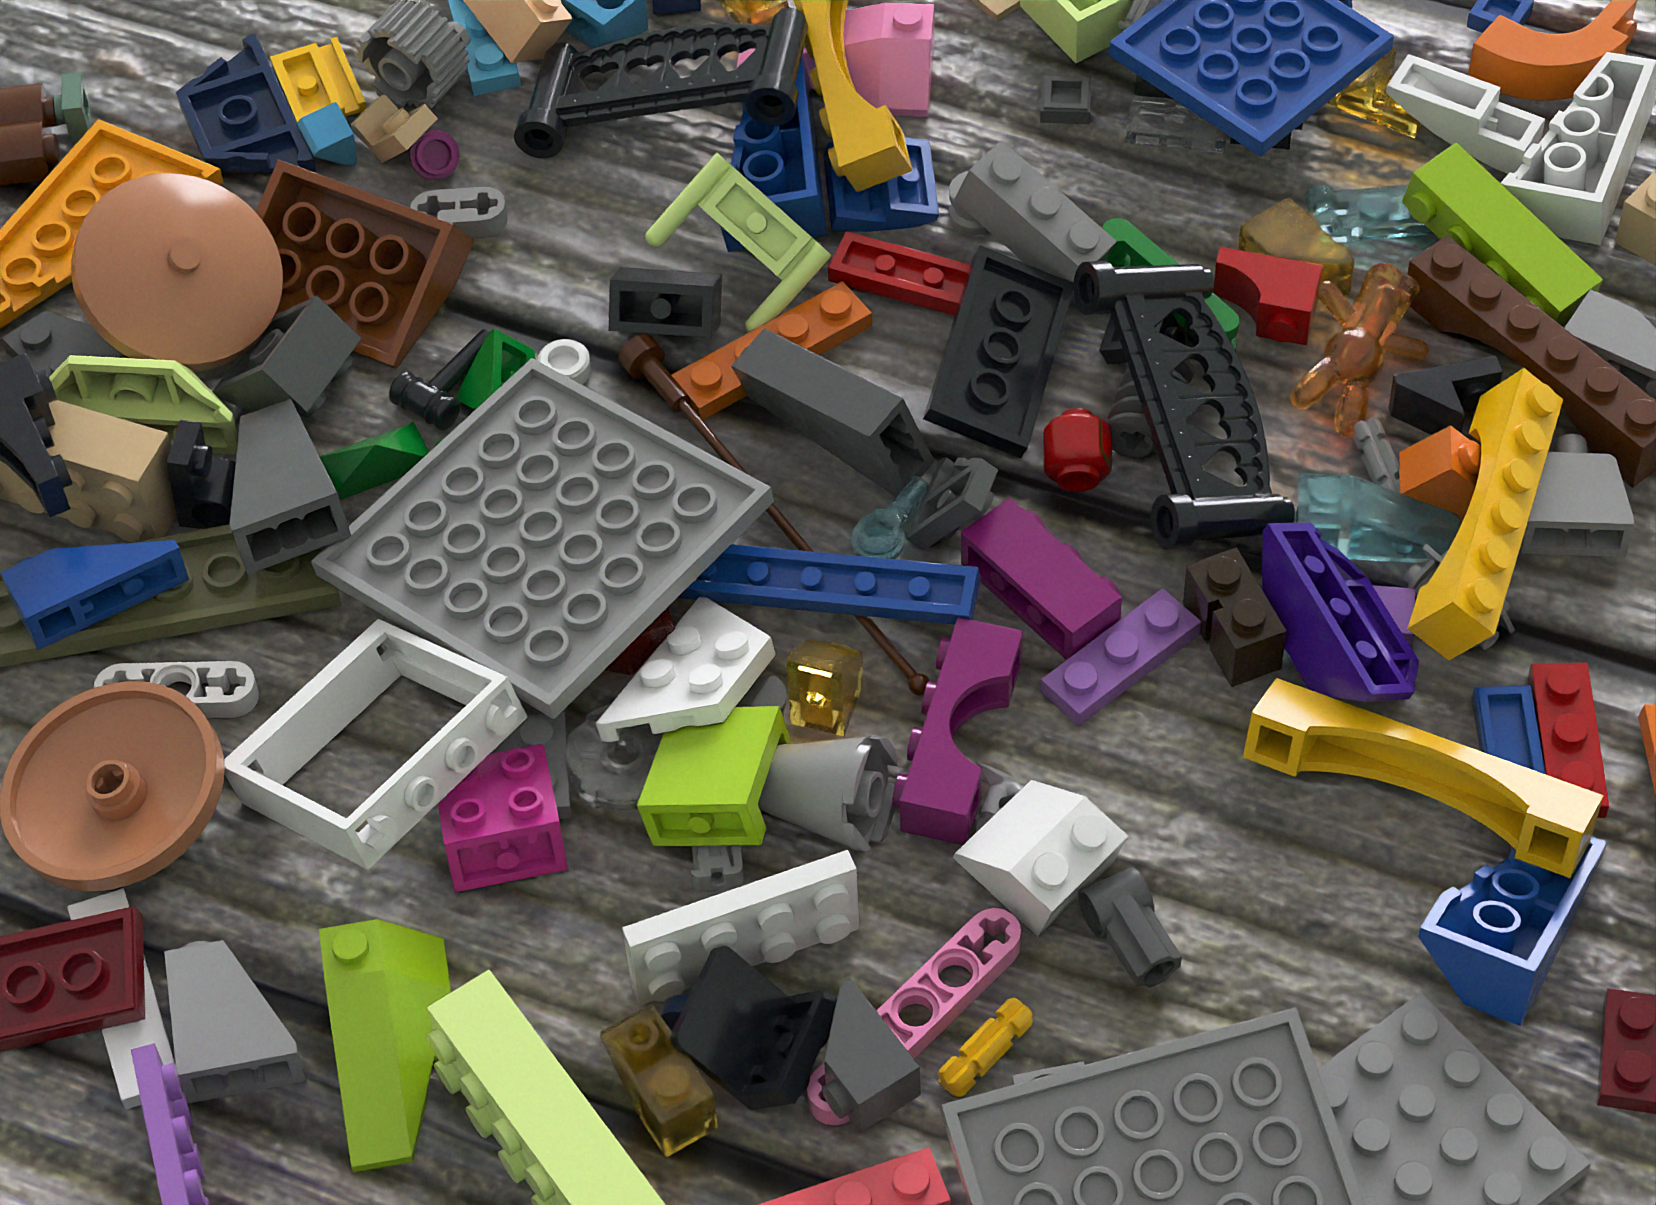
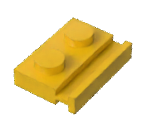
(316, 78)

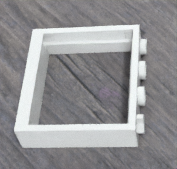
(338, 697)

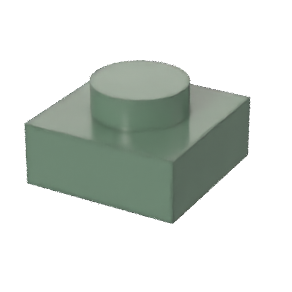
(73, 106)

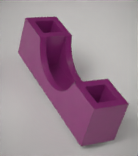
(975, 676)

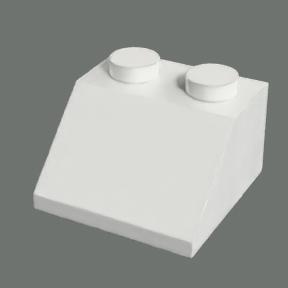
(1041, 852)

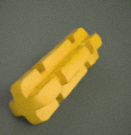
(985, 1047)

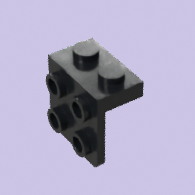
(752, 1032)

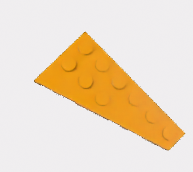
(43, 231)

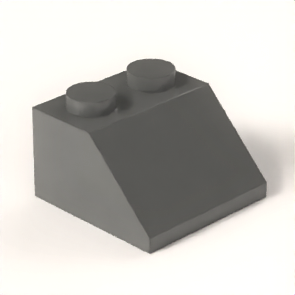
(292, 360)

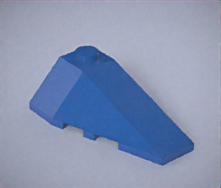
(1505, 931)

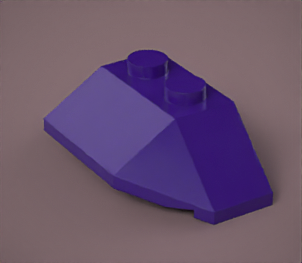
(1334, 619)

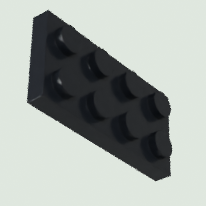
(999, 352)

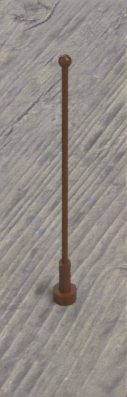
(644, 358)

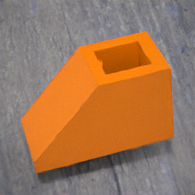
(1441, 470)

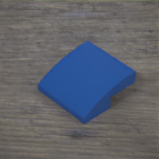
(891, 205)

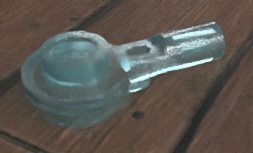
(881, 531)

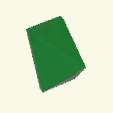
(493, 365)
(374, 460)

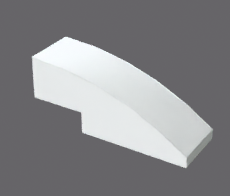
(1465, 112)

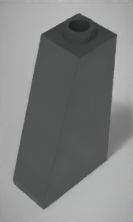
(835, 410)
(281, 491)

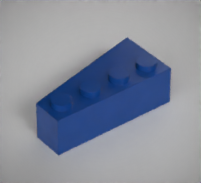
(783, 163)

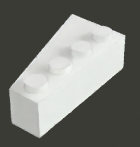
(1585, 157)

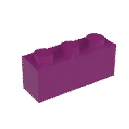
(1040, 578)

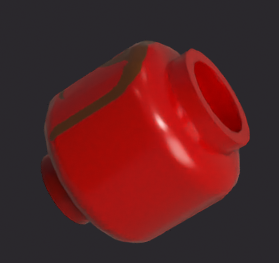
(1077, 450)

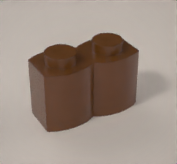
(26, 134)

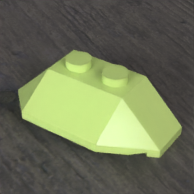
(146, 394)

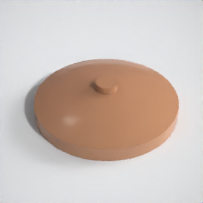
(176, 271)
(111, 786)

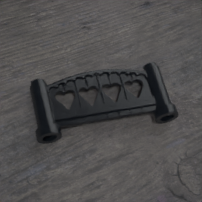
(762, 80)
(1198, 502)

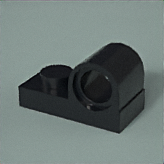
(198, 480)

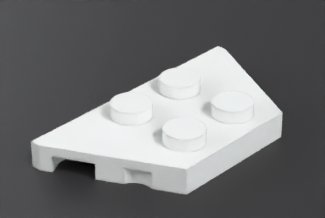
(693, 674)

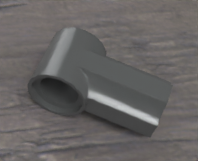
(1125, 915)

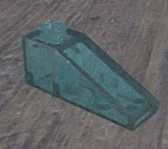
(1371, 519)

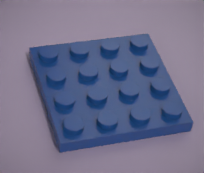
(1251, 62)

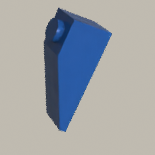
(86, 584)

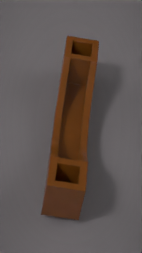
(1602, 403)

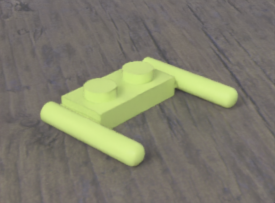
(752, 222)

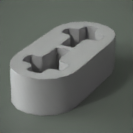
(464, 207)

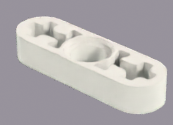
(215, 673)

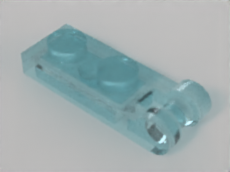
(1369, 212)

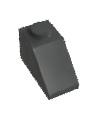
(866, 1063)

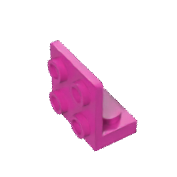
(503, 821)

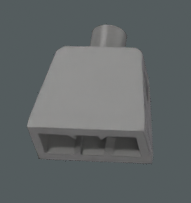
(1579, 504)

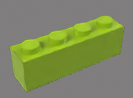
(1477, 212)

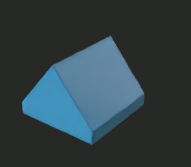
(329, 135)

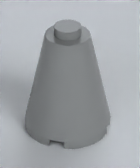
(834, 788)

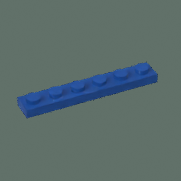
(839, 584)

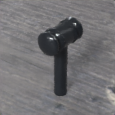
(432, 399)

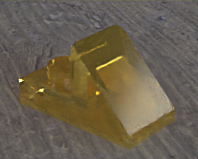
(1369, 99)

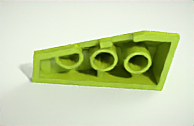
(378, 1000)

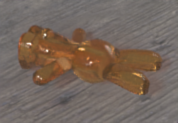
(1358, 349)

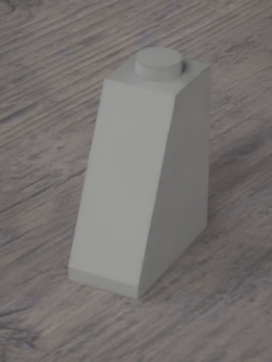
(224, 1027)

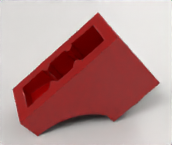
(1271, 290)

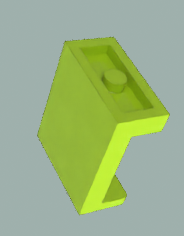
(711, 780)

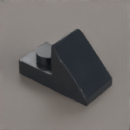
(1441, 394)

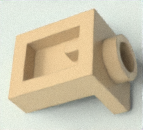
(389, 129)

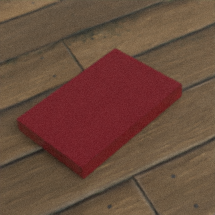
(71, 978)

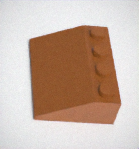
(362, 256)

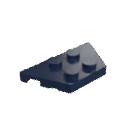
(243, 115)

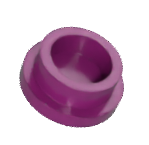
(434, 155)

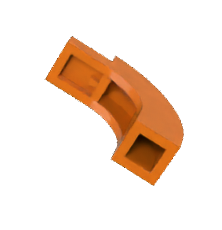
(1545, 64)

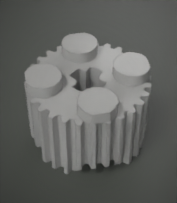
(414, 53)

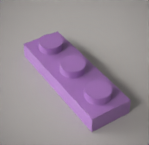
(1120, 656)

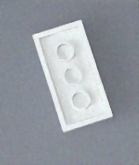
(755, 920)

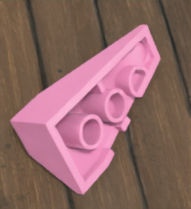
(887, 55)

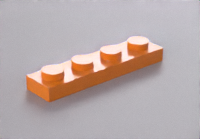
(814, 325)

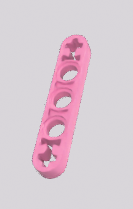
(928, 990)

